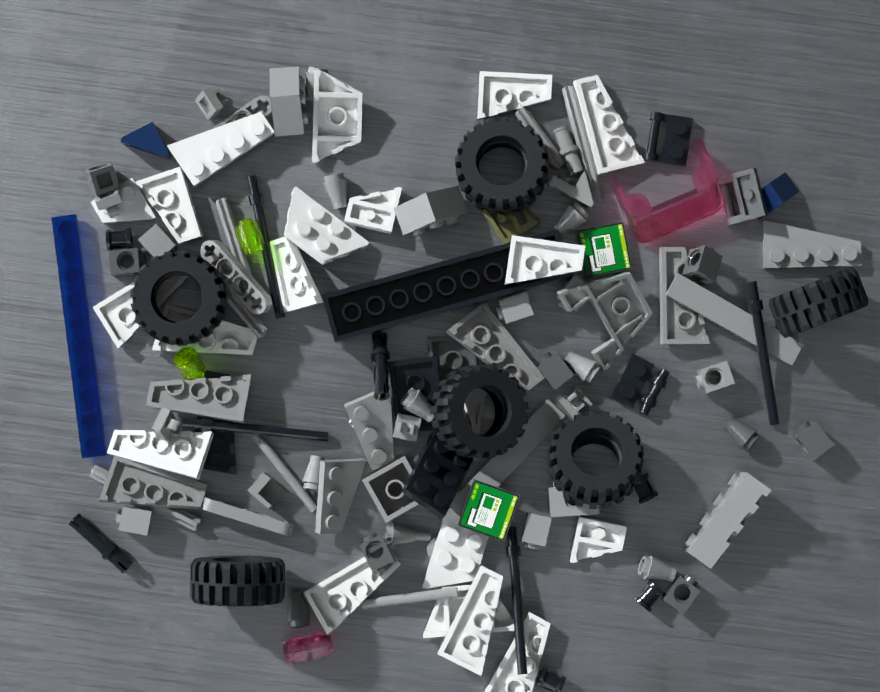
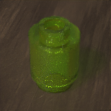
(249, 236)
(189, 363)

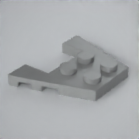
(618, 306)

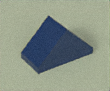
(147, 140)
(778, 192)

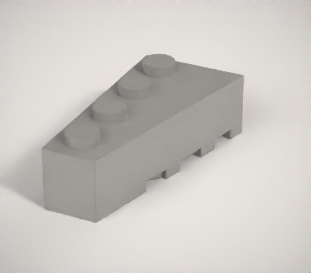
(726, 518)

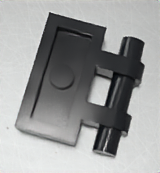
(633, 380)

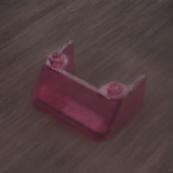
(651, 223)

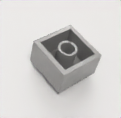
(386, 489)

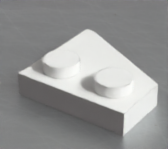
(132, 208)
(374, 210)
(596, 537)

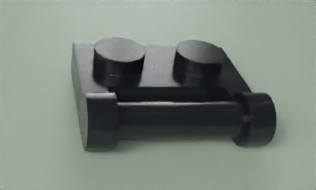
(676, 139)

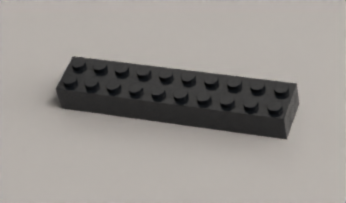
(426, 292)

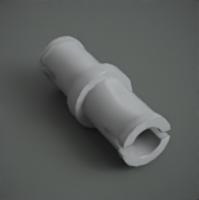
(568, 151)

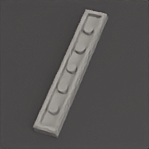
(731, 318)
(501, 466)

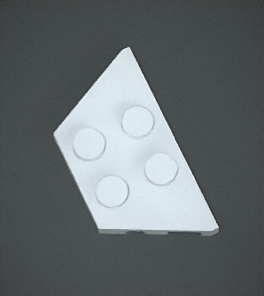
(335, 115)
(319, 230)
(455, 554)
(447, 608)

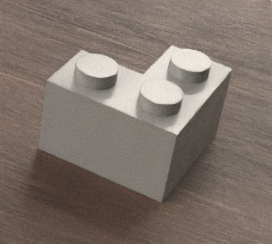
(286, 100)
(431, 211)

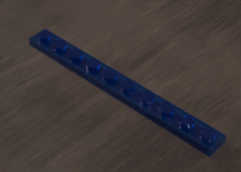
(79, 336)

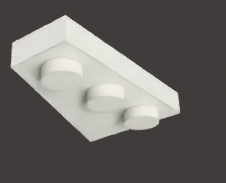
(511, 91)
(172, 200)
(541, 258)
(293, 276)

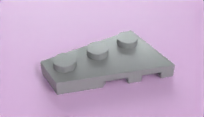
(373, 428)
(336, 492)

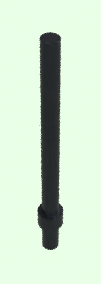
(256, 200)
(755, 306)
(208, 424)
(513, 552)

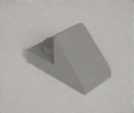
(579, 193)

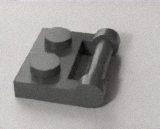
(748, 195)

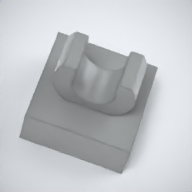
(209, 102)
(109, 201)
(575, 402)
(166, 424)
(407, 427)

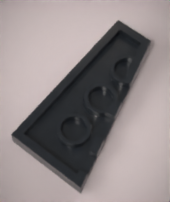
(221, 453)

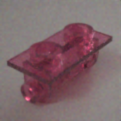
(296, 648)

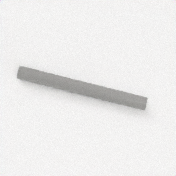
(285, 472)
(410, 597)

